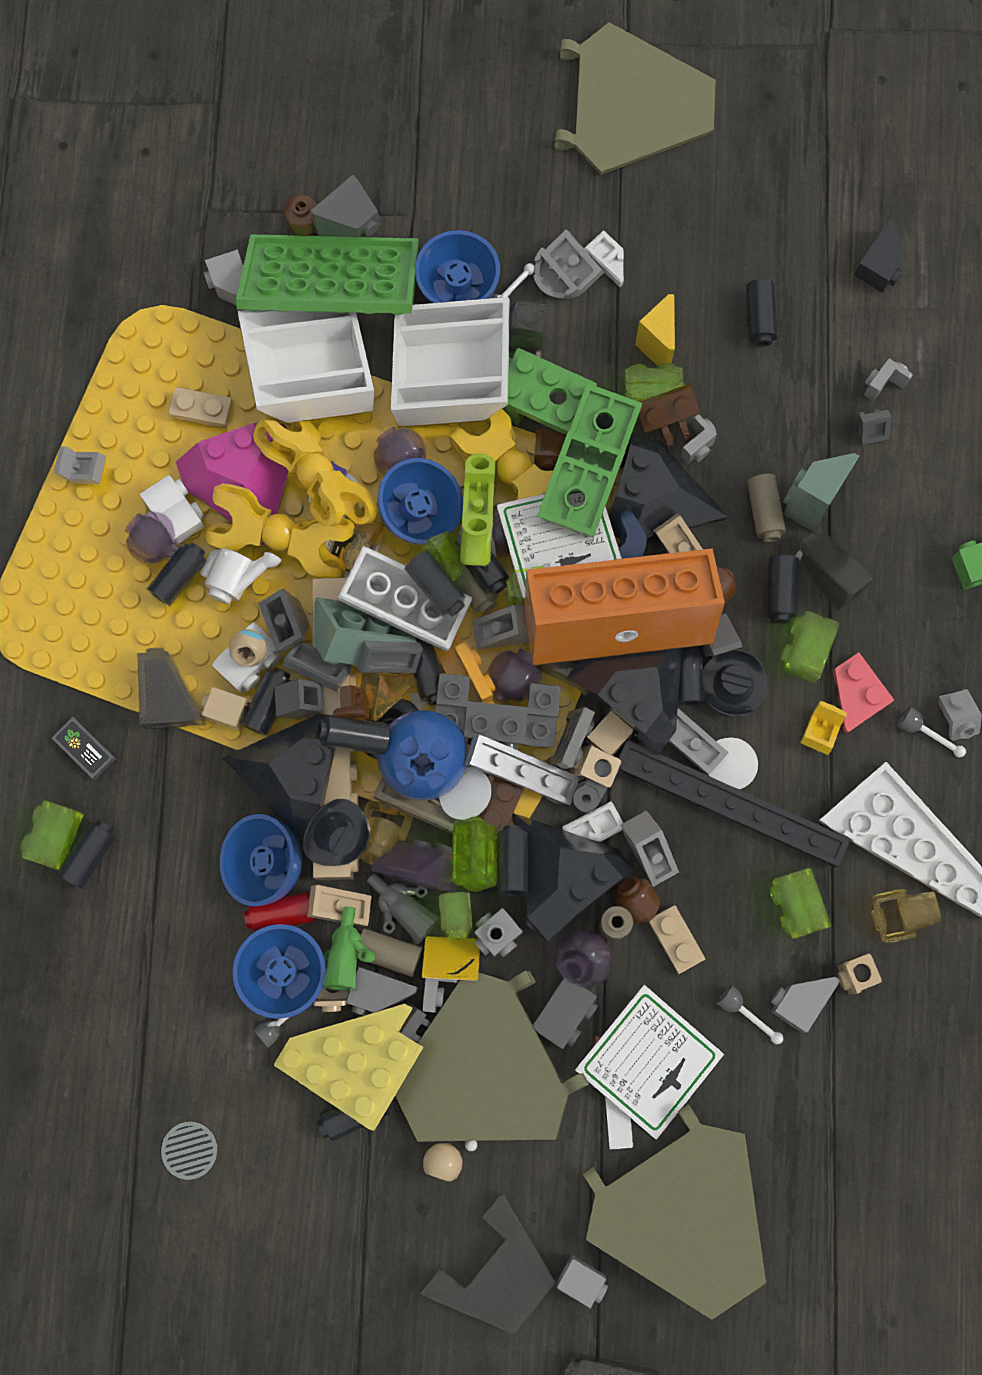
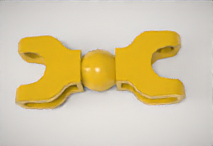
(511, 465)
(328, 489)
(279, 532)

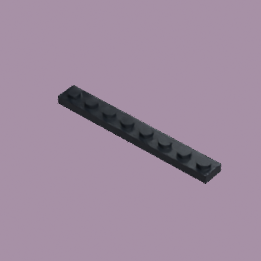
(733, 804)

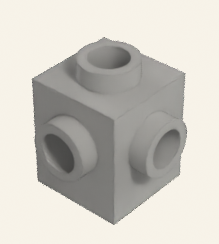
(505, 924)

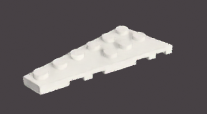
(904, 832)

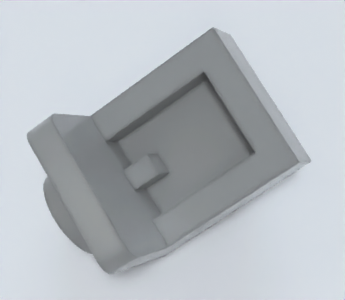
(892, 371)
(699, 446)
(79, 466)
(961, 714)

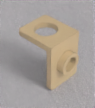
(586, 765)
(847, 977)
(331, 1001)

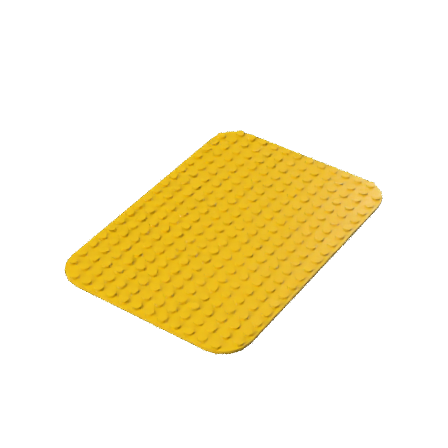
(81, 601)

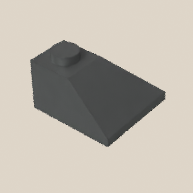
(346, 212)

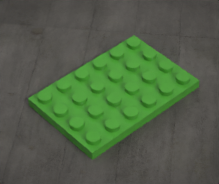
(328, 274)

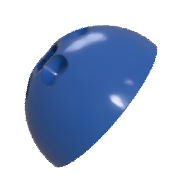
(454, 259)
(428, 490)
(425, 739)
(260, 860)
(261, 971)

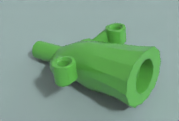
(343, 954)

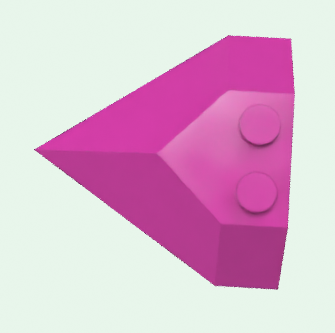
(235, 461)

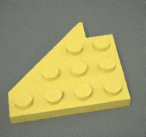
(354, 1062)

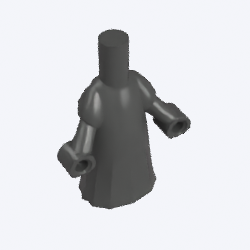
(397, 902)

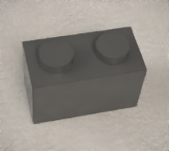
(564, 1014)

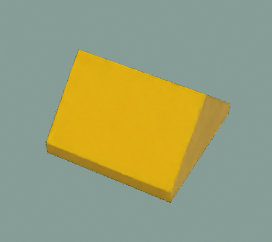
(657, 332)

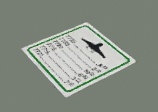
(537, 541)
(649, 1062)

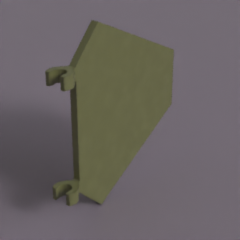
(633, 100)
(485, 1070)
(686, 1219)

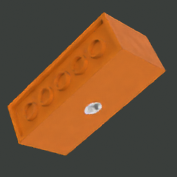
(622, 606)

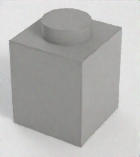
(582, 1282)

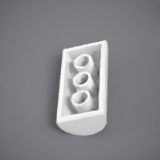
(389, 594)

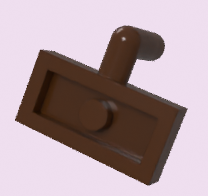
(353, 703)

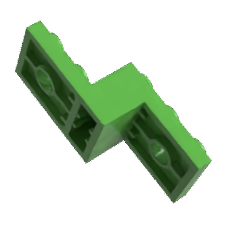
(531, 385)
(589, 460)

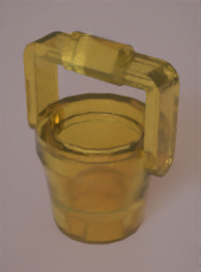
(383, 833)
(915, 911)

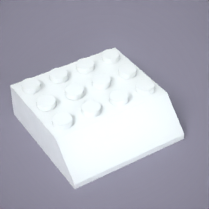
(450, 362)
(306, 364)

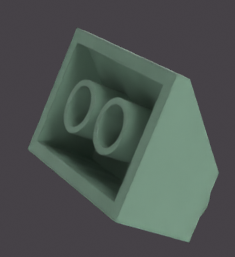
(816, 488)
(343, 629)

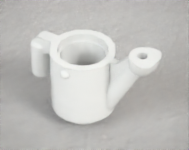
(232, 573)

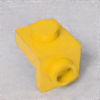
(823, 727)

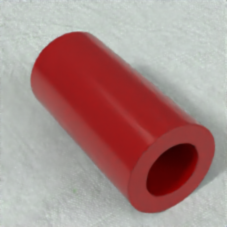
(288, 910)

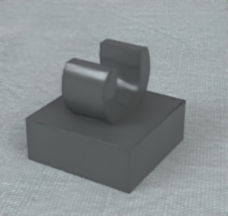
(874, 426)
(412, 1023)

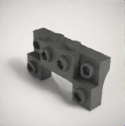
(502, 723)

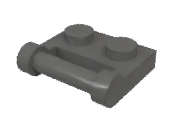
(578, 727)

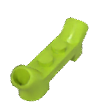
(477, 510)

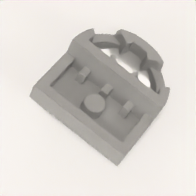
(565, 268)

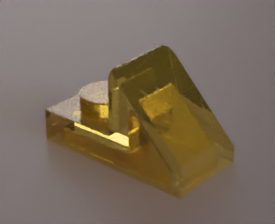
(363, 535)
(385, 691)

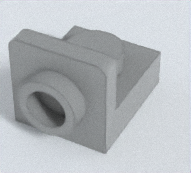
(433, 994)

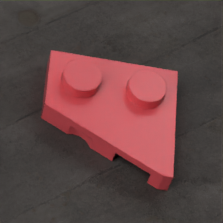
(859, 691)

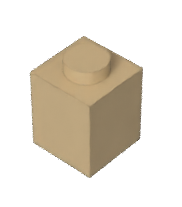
(224, 708)
(610, 734)

